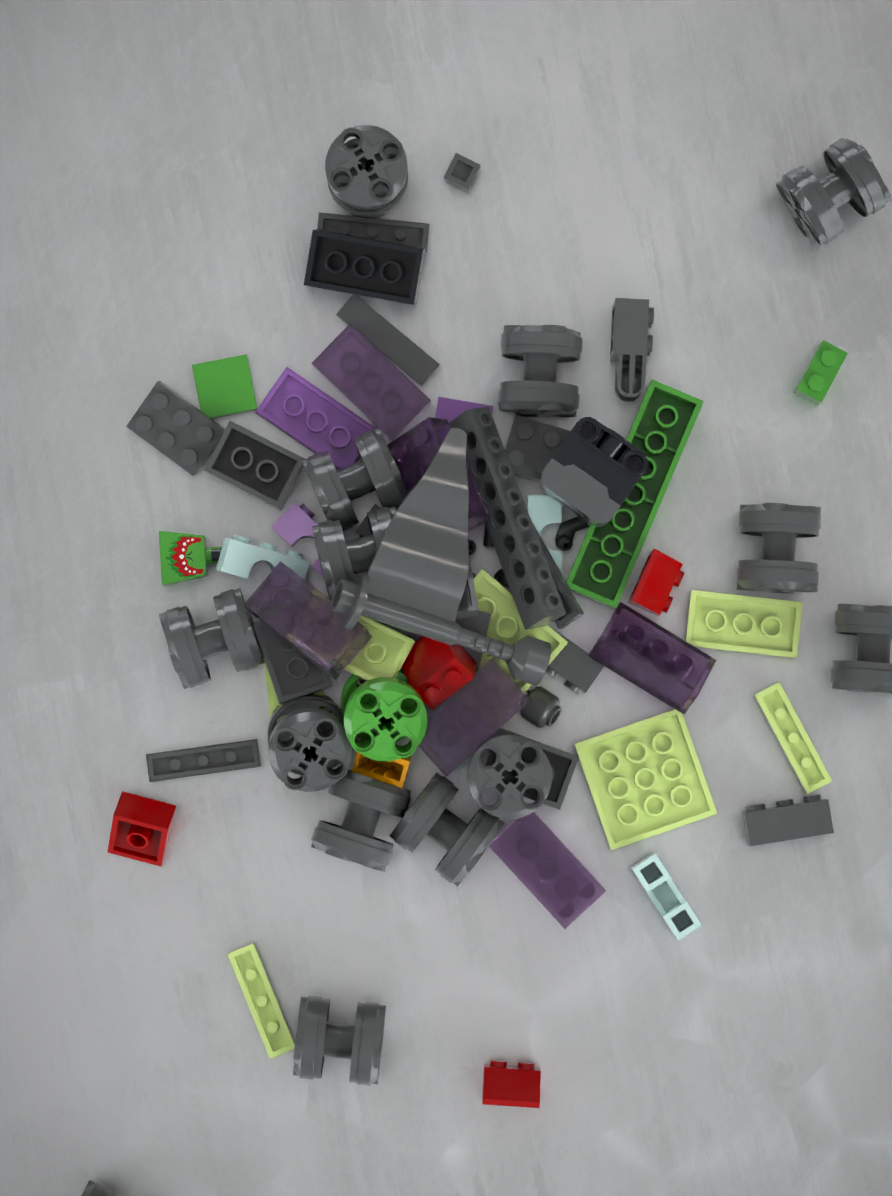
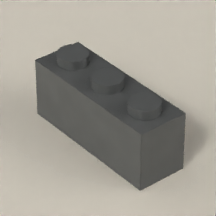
(787, 820)

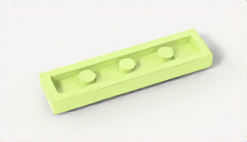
(792, 738)
(261, 1000)

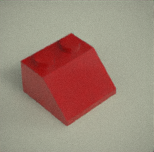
(656, 583)
(437, 670)
(141, 828)
(511, 1084)

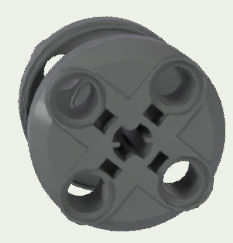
(367, 171)
(850, 180)
(541, 351)
(373, 473)
(779, 528)
(345, 558)
(874, 634)
(192, 644)
(308, 743)
(510, 795)
(354, 838)
(463, 841)
(322, 1038)

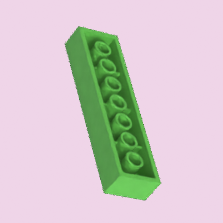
(612, 550)

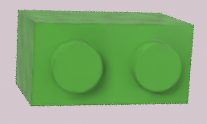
(820, 373)

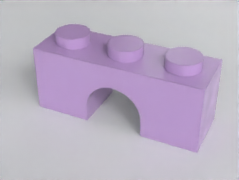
(296, 525)

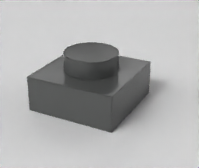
(461, 171)

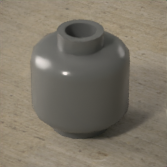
(542, 708)

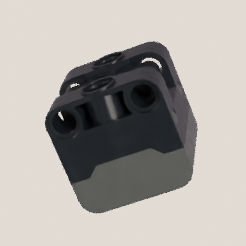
(593, 471)

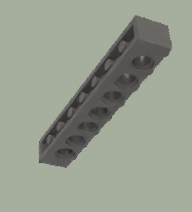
(509, 521)

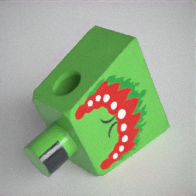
(185, 557)

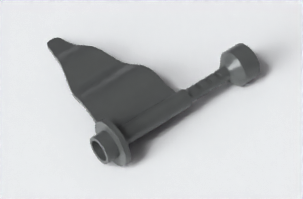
(425, 568)

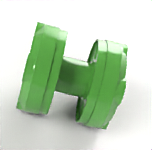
(383, 714)

